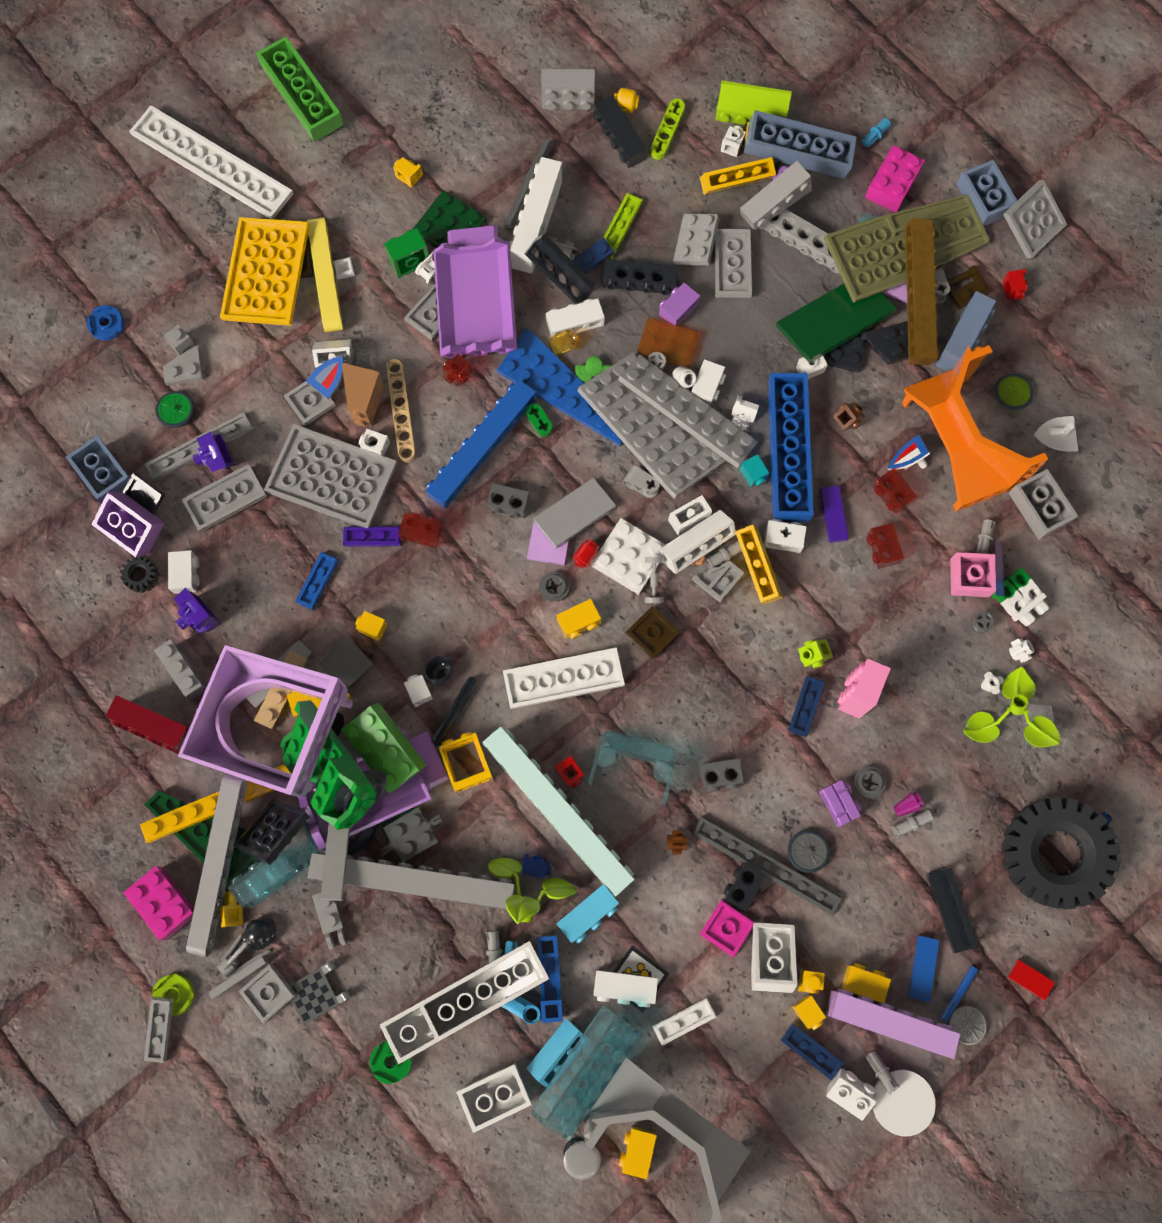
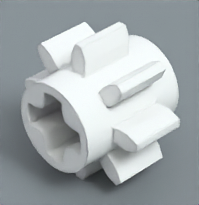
(1021, 650)

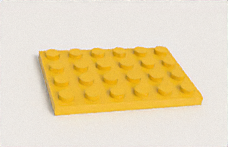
(265, 271)

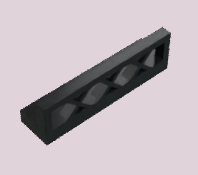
(574, 275)
(952, 910)

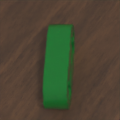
(535, 422)

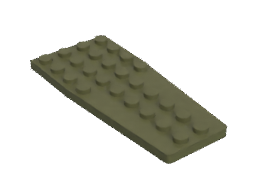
(874, 252)

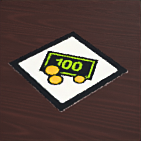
(638, 964)

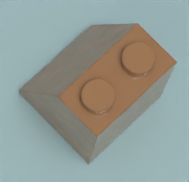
(363, 393)

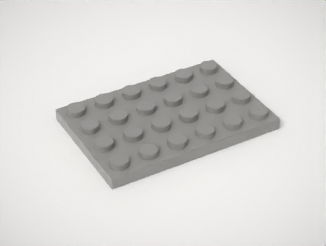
(330, 476)

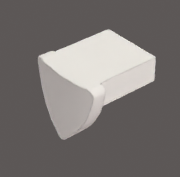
(742, 406)

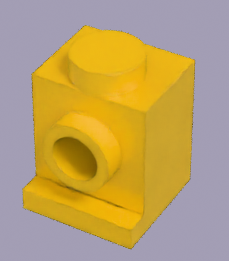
(407, 171)
(811, 981)

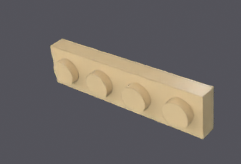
(277, 697)

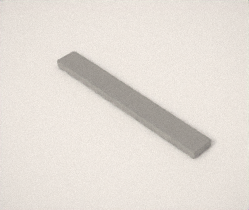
(336, 853)

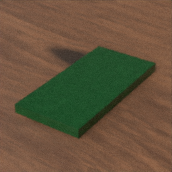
(832, 321)

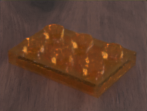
(671, 340)

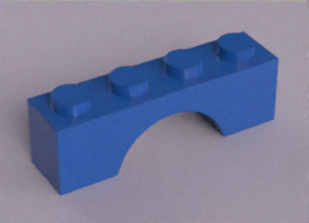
(550, 989)

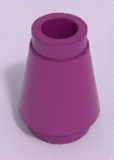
(909, 804)

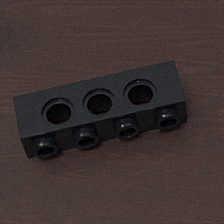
(647, 271)

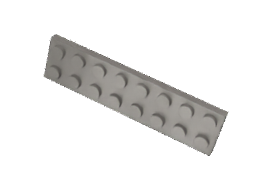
(687, 411)

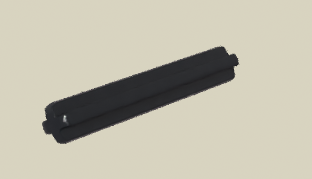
(454, 711)

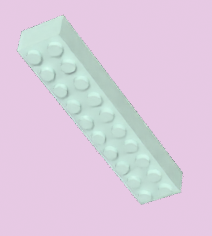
(558, 812)

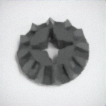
(558, 579)
(877, 777)

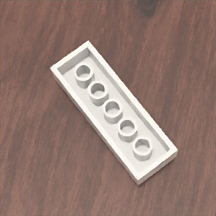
(536, 213)

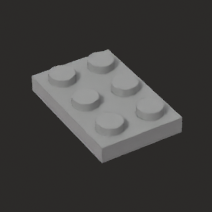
(696, 239)

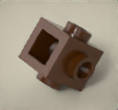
(849, 416)

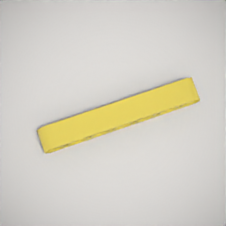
(325, 275)

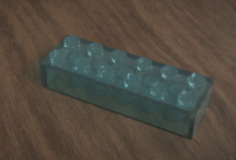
(585, 1073)

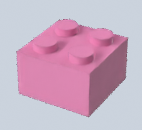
(973, 574)

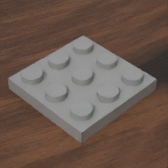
(1035, 219)

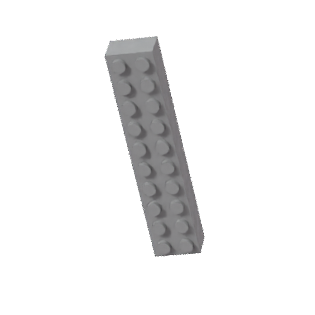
(419, 881)

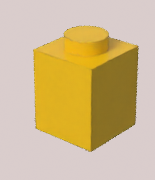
(371, 625)
(809, 1012)

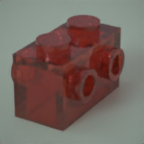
(420, 529)

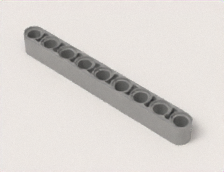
(216, 865)

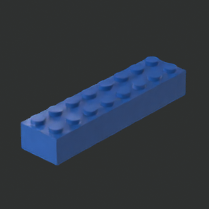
(790, 447)

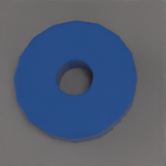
(107, 332)

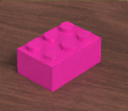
(894, 178)
(160, 903)

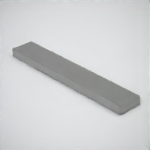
(184, 453)

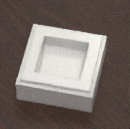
(343, 268)

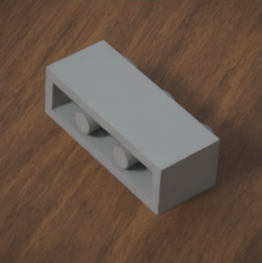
(180, 670)

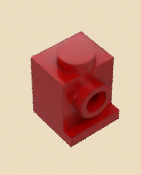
(1015, 284)
(566, 766)

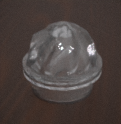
(742, 421)

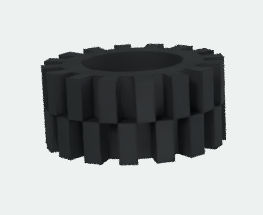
(140, 562)

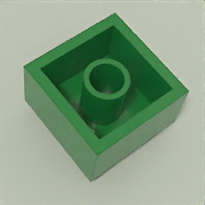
(406, 252)

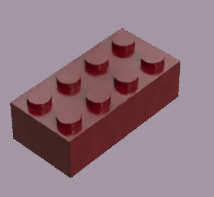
(147, 724)

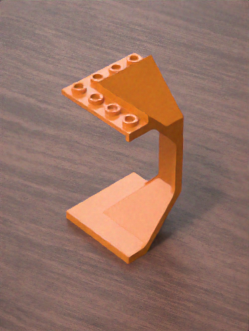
(978, 464)

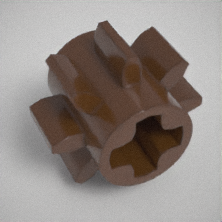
(676, 842)

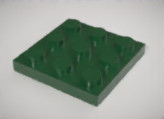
(446, 215)

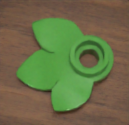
(592, 369)

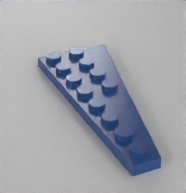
(552, 381)

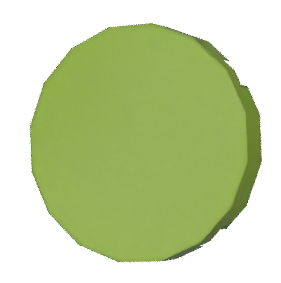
(178, 988)

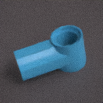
(520, 1007)

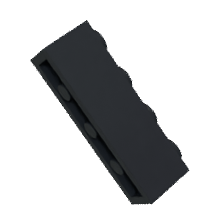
(620, 132)

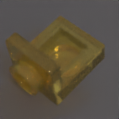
(564, 341)

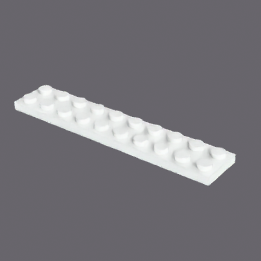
(211, 162)

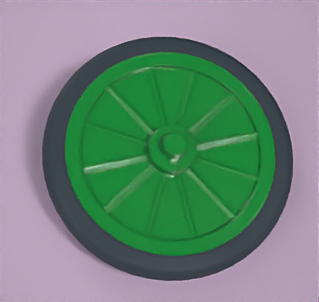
(174, 409)

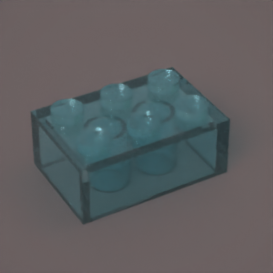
(263, 880)

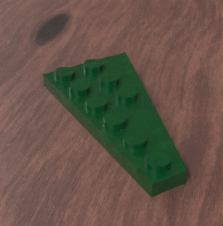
(197, 836)

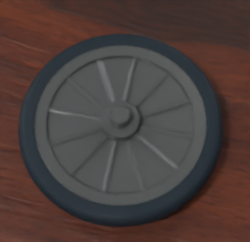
(808, 851)

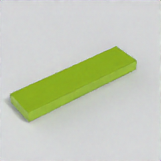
(622, 221)

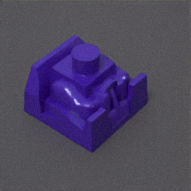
(213, 452)
(194, 612)

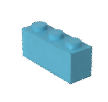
(588, 914)
(554, 1053)

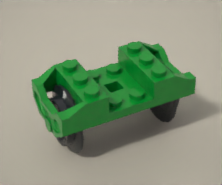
(342, 787)

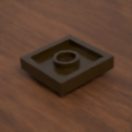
(652, 632)

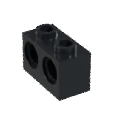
(748, 889)

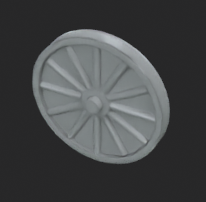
(969, 1024)

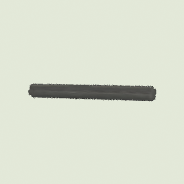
(519, 201)

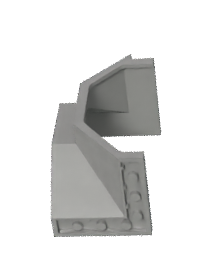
(637, 1097)

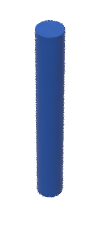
(958, 994)

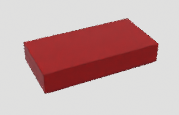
(1031, 980)

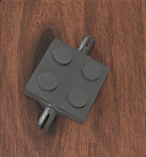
(410, 835)

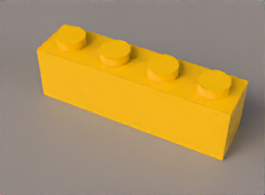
(737, 176)
(759, 564)

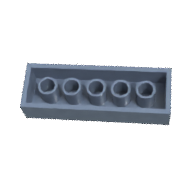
(795, 141)

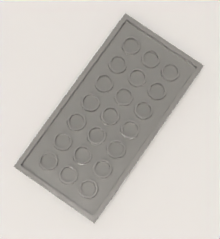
(657, 441)

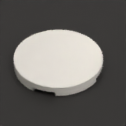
(906, 1109)

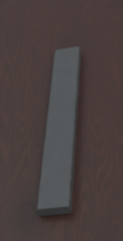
(772, 868)

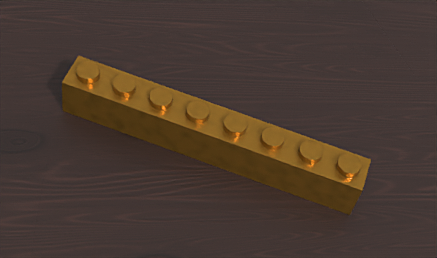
(921, 292)

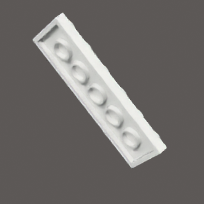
(563, 678)

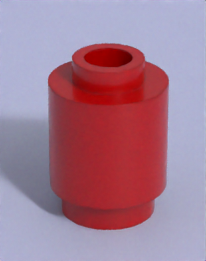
(586, 554)

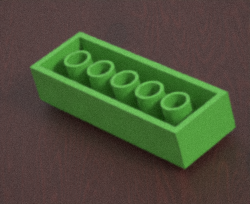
(300, 89)

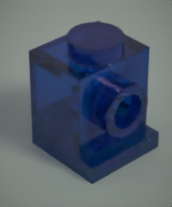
(536, 867)

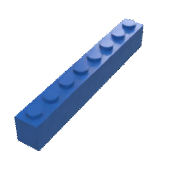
(481, 444)

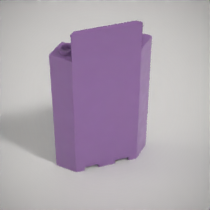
(474, 293)
(405, 797)

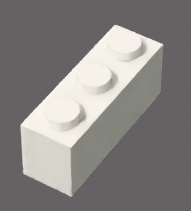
(576, 317)
(625, 988)

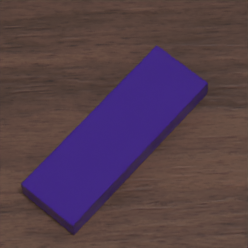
(833, 514)
(371, 536)

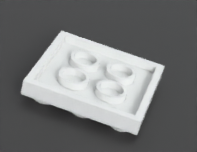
(624, 556)

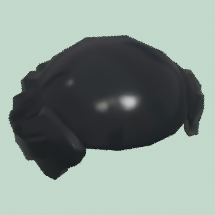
(438, 670)
(259, 933)

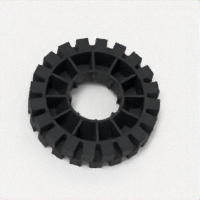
(1093, 838)

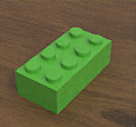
(383, 746)

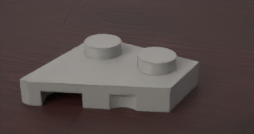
(184, 368)
(719, 580)

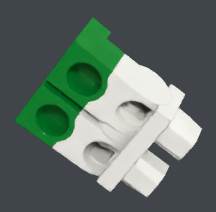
(1022, 596)

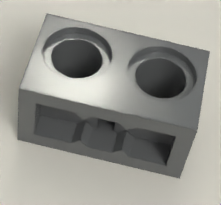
(510, 496)
(720, 769)

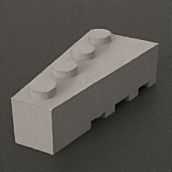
(777, 196)

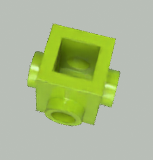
(815, 653)

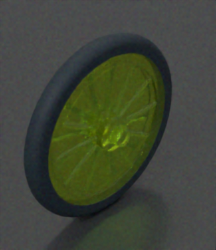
(1013, 392)

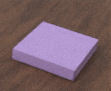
(542, 549)

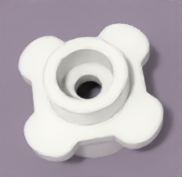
(986, 685)

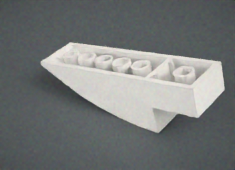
(463, 1002)

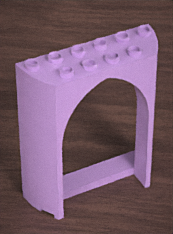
(234, 679)

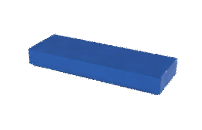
(317, 581)
(923, 968)

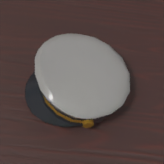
(581, 1160)

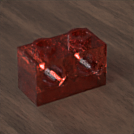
(898, 488)
(890, 545)

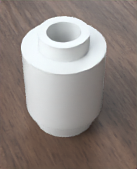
(684, 377)

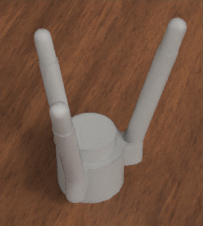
(229, 962)

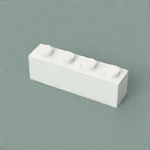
(698, 541)

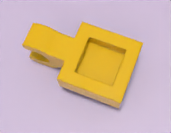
(231, 913)

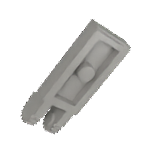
(329, 920)

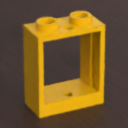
(472, 781)

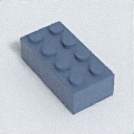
(967, 331)

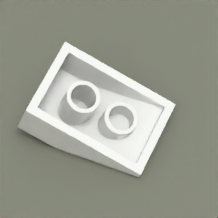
(773, 958)

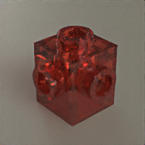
(457, 370)

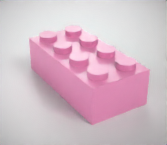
(863, 688)

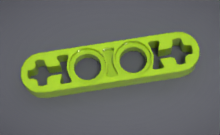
(668, 129)

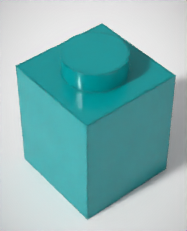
(754, 471)

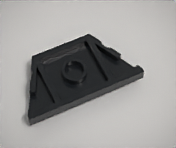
(889, 342)

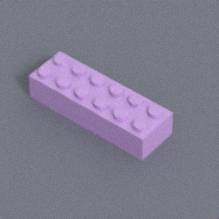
(896, 1025)

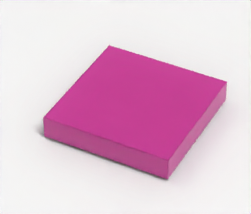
(727, 928)

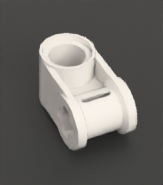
(427, 269)

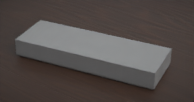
(238, 977)
(158, 1029)

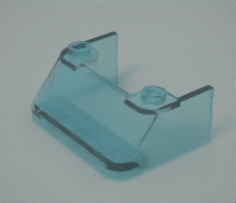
(659, 754)

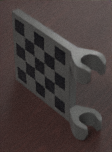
(316, 994)

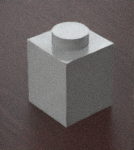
(179, 340)

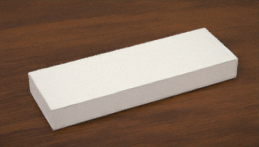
(684, 1021)

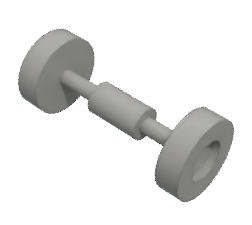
(654, 580)

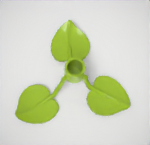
(1020, 689)
(524, 907)

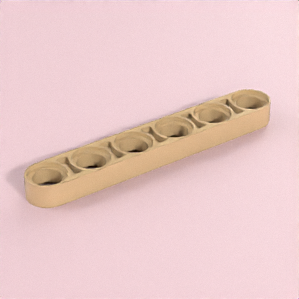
(400, 410)

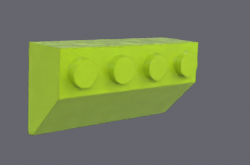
(740, 101)

